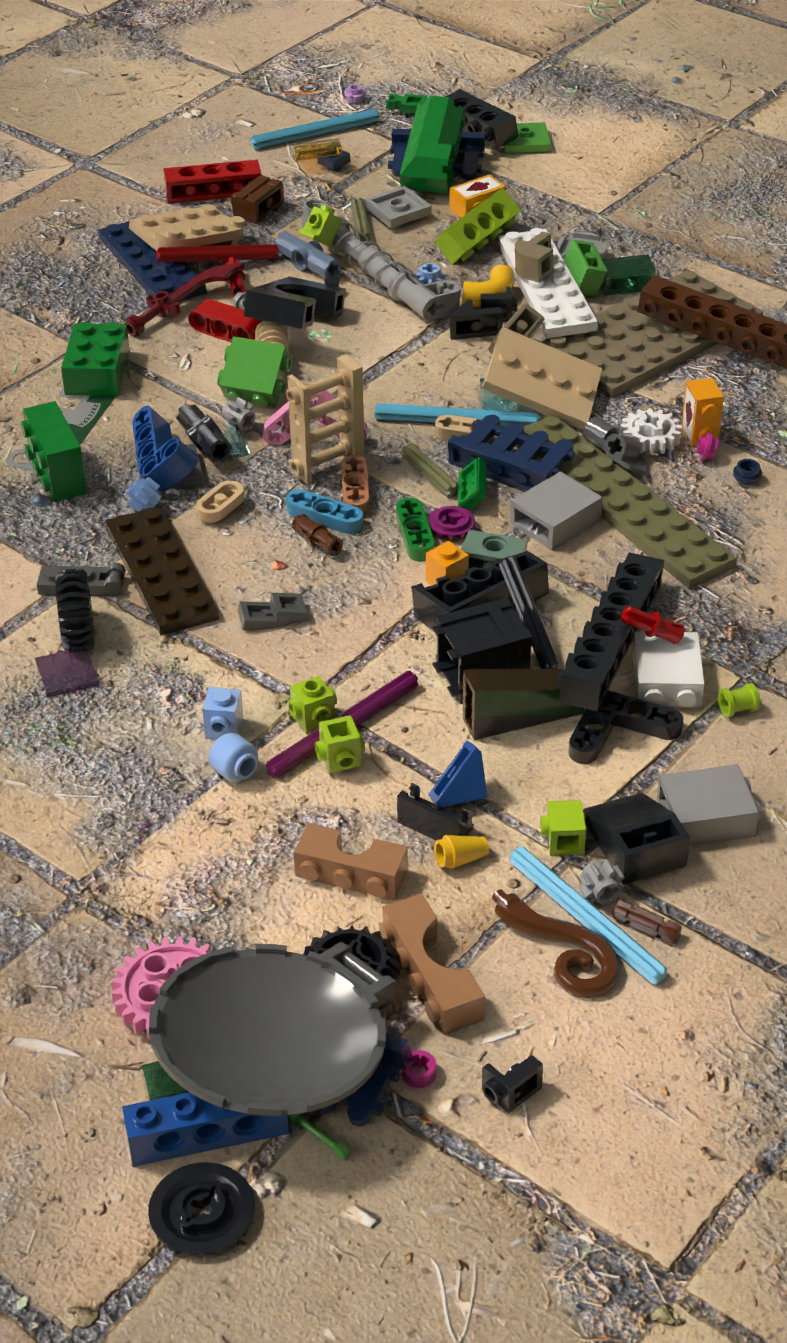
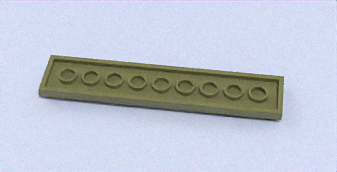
(638, 511)

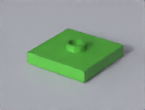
(531, 139)

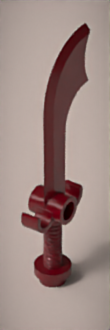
(168, 305)

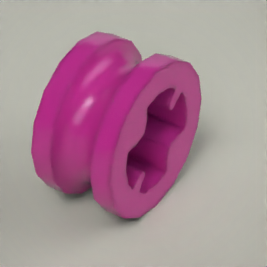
(417, 1079)

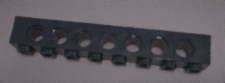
(606, 637)

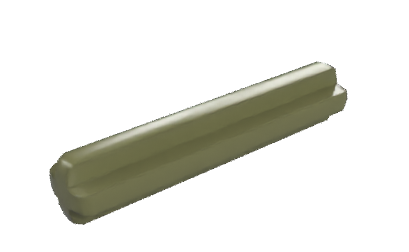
(360, 218)
(430, 470)

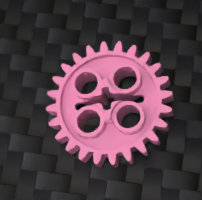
(142, 977)

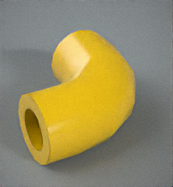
(500, 278)

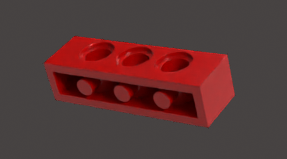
(208, 180)

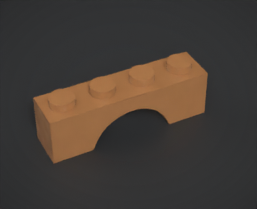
(449, 995)

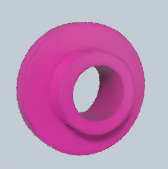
(707, 447)

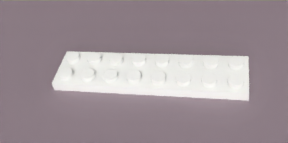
(555, 296)

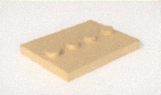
(542, 378)

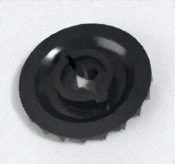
(198, 1185)

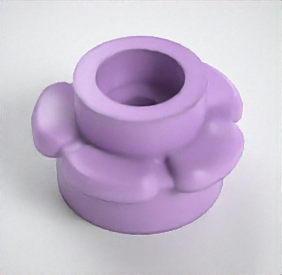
(354, 94)

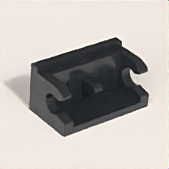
(430, 818)

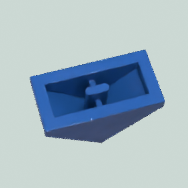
(462, 779)

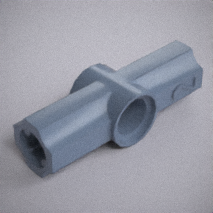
(307, 255)

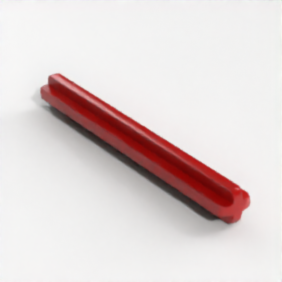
(217, 253)

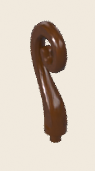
(526, 921)

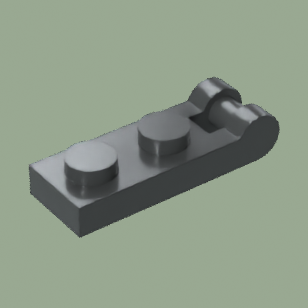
(102, 580)

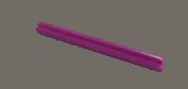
(359, 712)

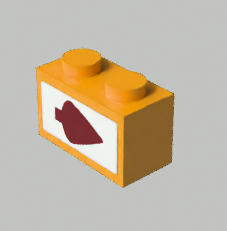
(472, 193)
(702, 409)

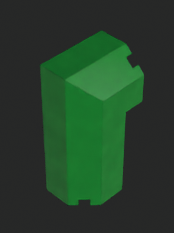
(433, 146)

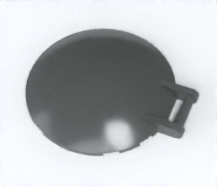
(271, 1027)

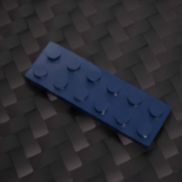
(142, 262)

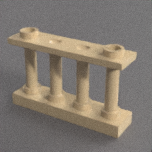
(349, 424)

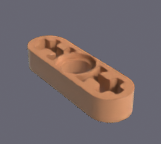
(360, 477)

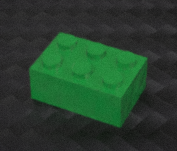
(95, 359)
(53, 451)

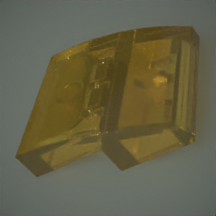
(316, 149)

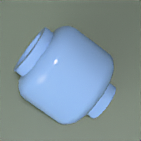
(233, 757)

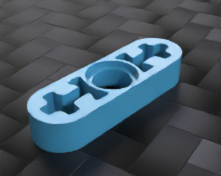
(342, 517)

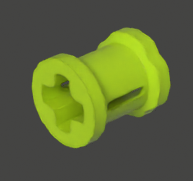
(739, 700)

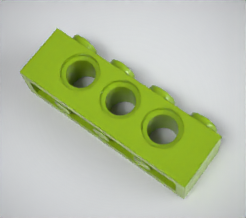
(477, 226)

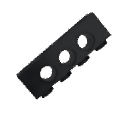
(481, 116)

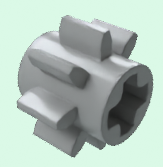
(238, 414)
(601, 882)

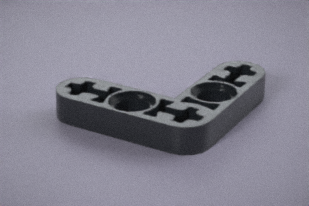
(611, 716)

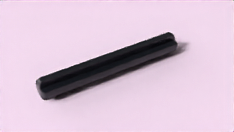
(528, 613)

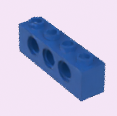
(189, 1126)

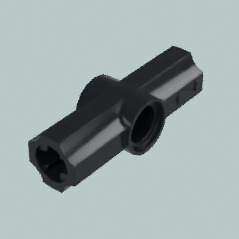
(204, 432)

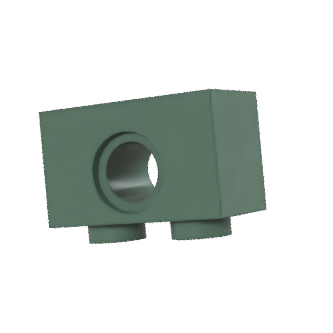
(488, 547)

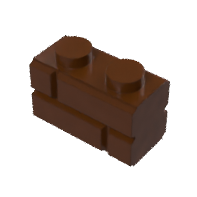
(257, 198)

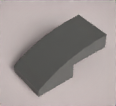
(280, 611)

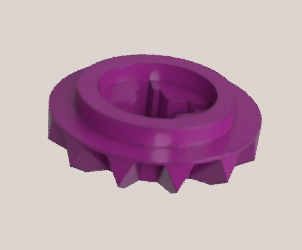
(460, 519)

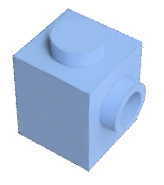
(222, 712)

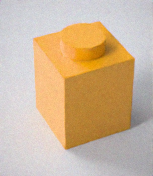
(444, 561)

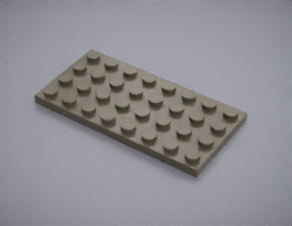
(637, 346)

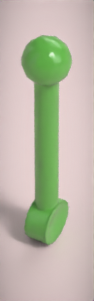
(339, 1149)

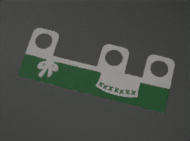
(80, 420)

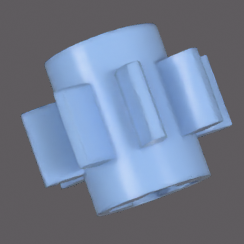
(430, 273)
(143, 494)

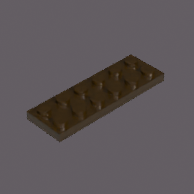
(161, 570)

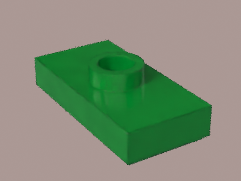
(472, 484)

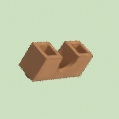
(374, 872)

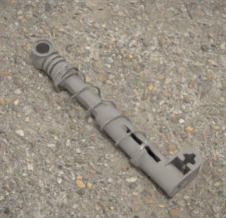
(428, 300)

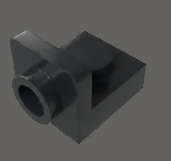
(506, 301)
(515, 1086)

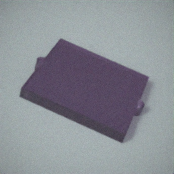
(66, 672)

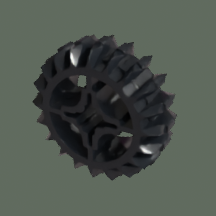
(74, 610)
(368, 947)

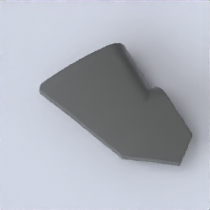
(618, 447)

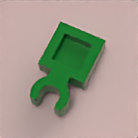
(406, 104)

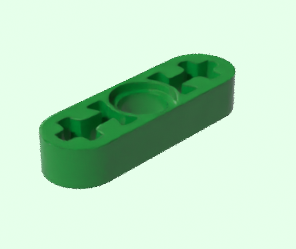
(417, 520)

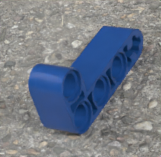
(157, 453)

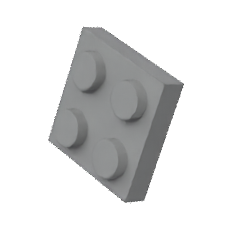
(398, 207)

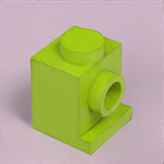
(321, 225)

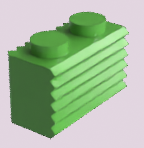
(586, 267)

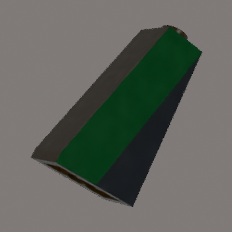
(511, 700)

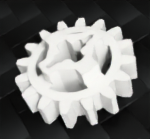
(653, 430)

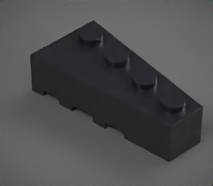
(477, 588)

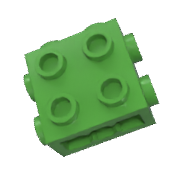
(254, 371)

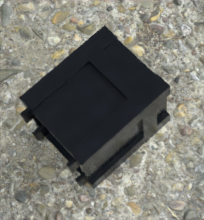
(480, 639)

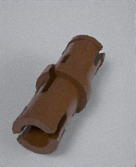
(317, 534)

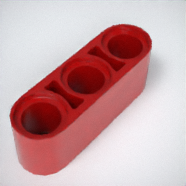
(222, 321)

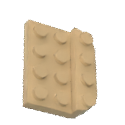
(188, 227)

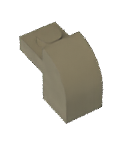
(534, 257)

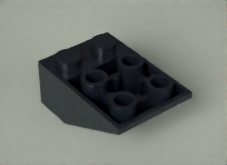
(638, 836)

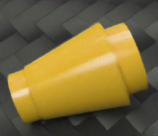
(459, 850)

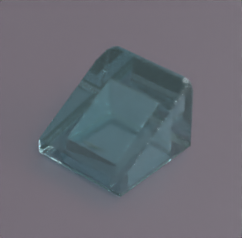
(238, 443)

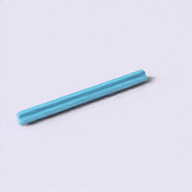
(314, 129)
(429, 414)
(589, 915)

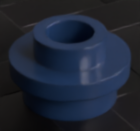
(747, 471)

